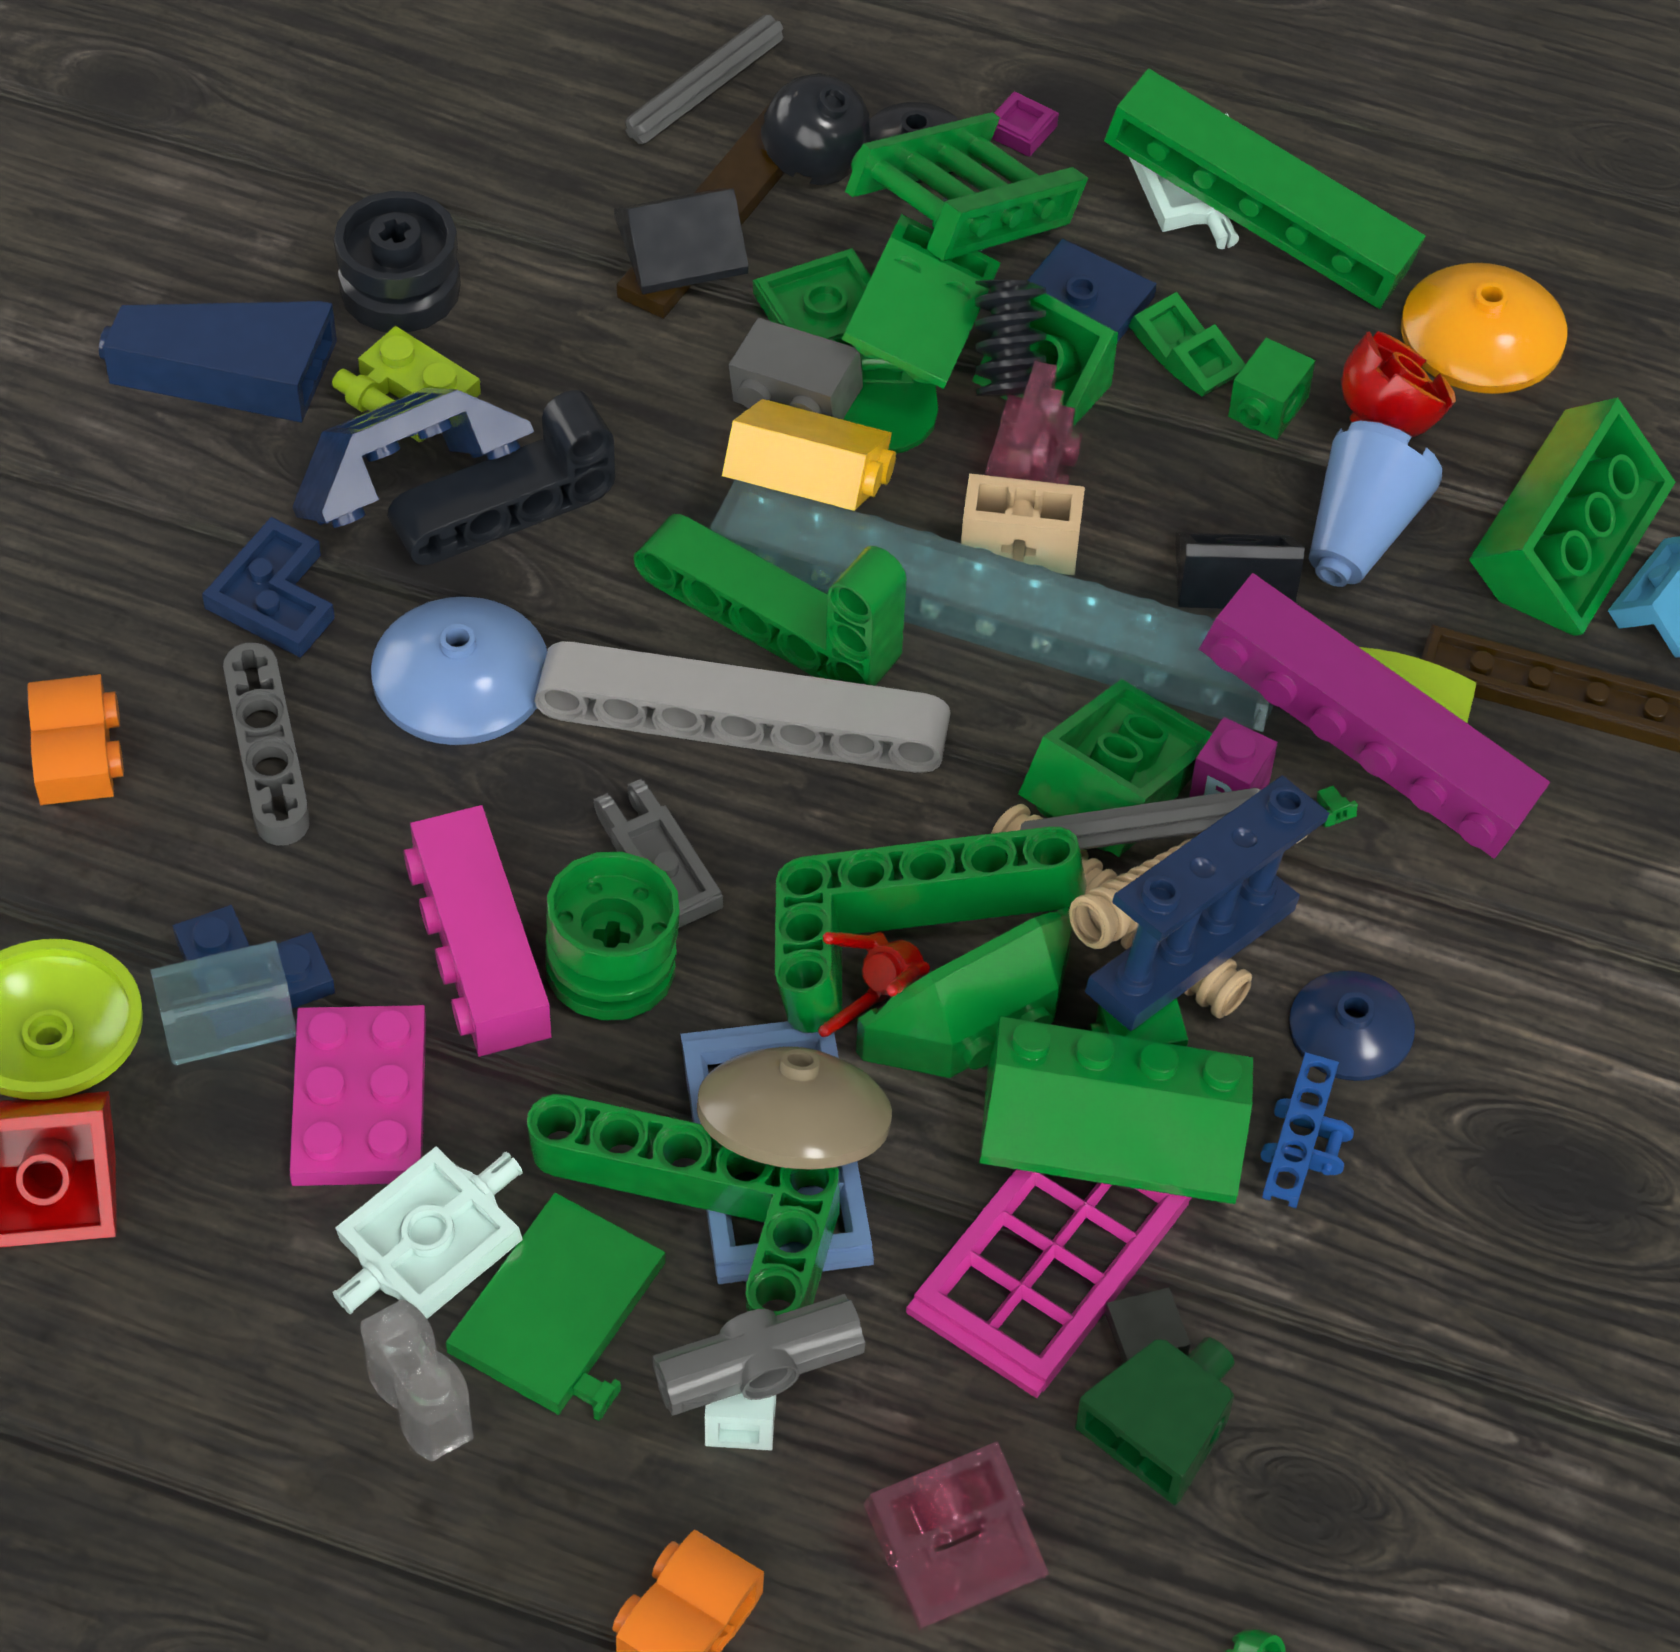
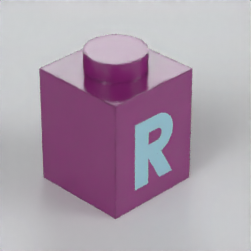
(1233, 760)

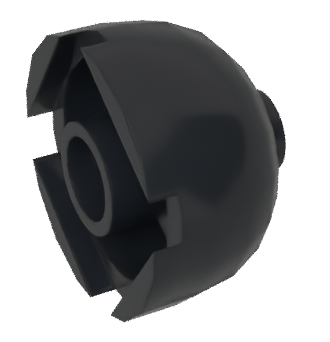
(816, 127)

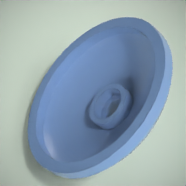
(458, 691)

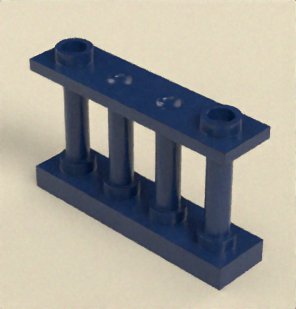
(1205, 902)

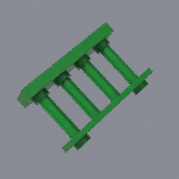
(967, 218)

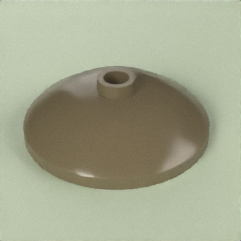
(794, 1108)

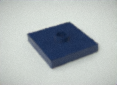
(1094, 285)

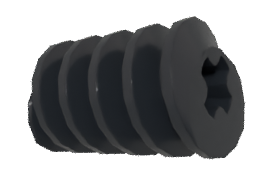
(1009, 335)

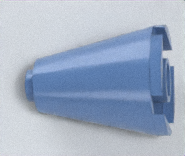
(1368, 499)

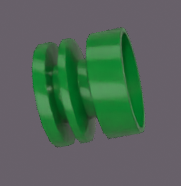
(611, 935)

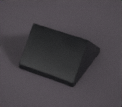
(684, 239)
(1218, 564)

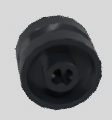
(397, 261)

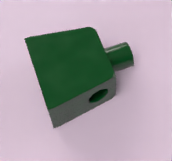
(1161, 1412)

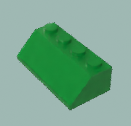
(1574, 517)
(1116, 1110)

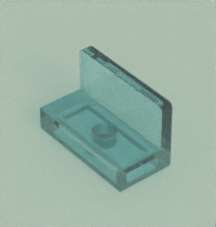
(224, 1003)

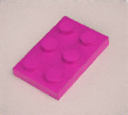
(357, 1094)

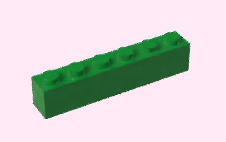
(1264, 188)

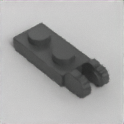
(662, 842)

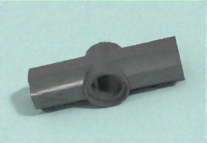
(758, 1354)

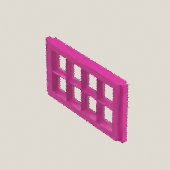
(983, 1338)

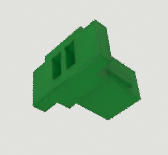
(1338, 807)
(597, 1393)

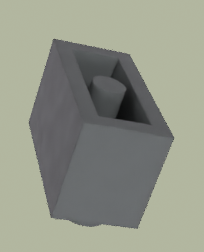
(795, 370)

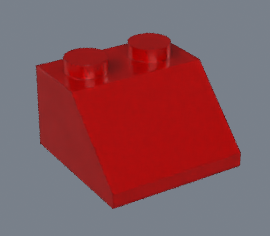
(57, 1170)

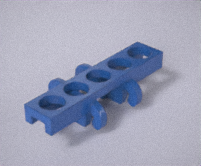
(1310, 1117)

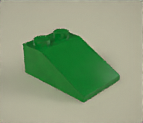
(1114, 756)

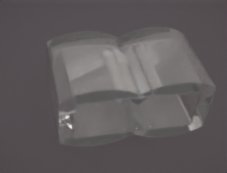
(417, 1380)

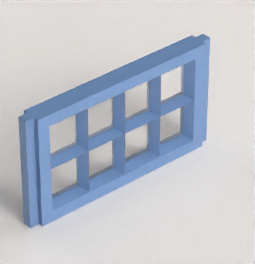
(734, 1262)

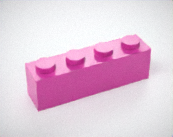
(479, 931)

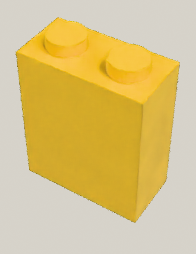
(808, 454)

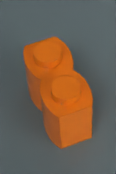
(73, 739)
(694, 1604)

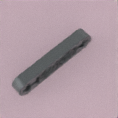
(266, 742)

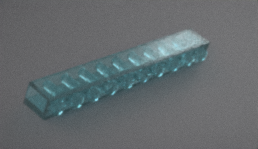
(1000, 601)

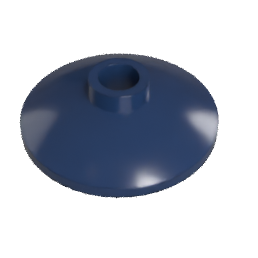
(1362, 1045)

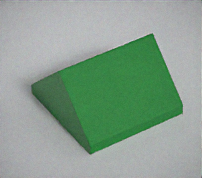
(1080, 350)

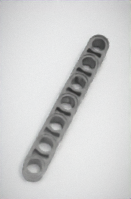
(743, 707)

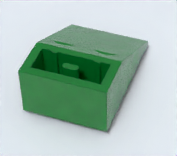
(918, 305)

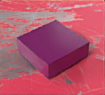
(1024, 123)

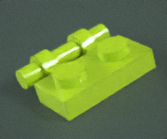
(401, 367)

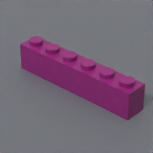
(1373, 715)

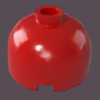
(1389, 387)

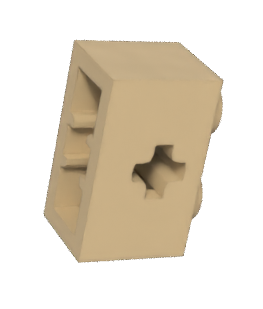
(1024, 520)

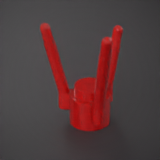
(885, 970)

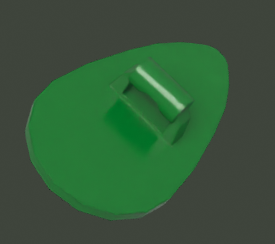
(894, 404)

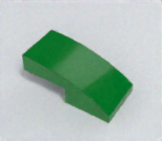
(1181, 344)

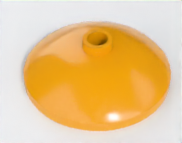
(1484, 327)

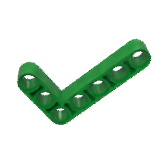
(835, 636)
(908, 889)
(704, 1185)

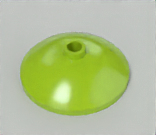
(66, 997)

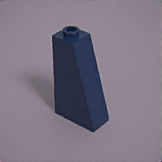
(224, 354)

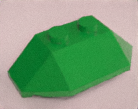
(954, 1011)

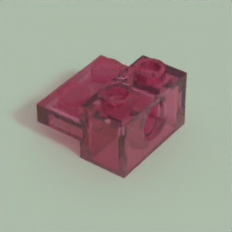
(1036, 433)
(945, 1506)

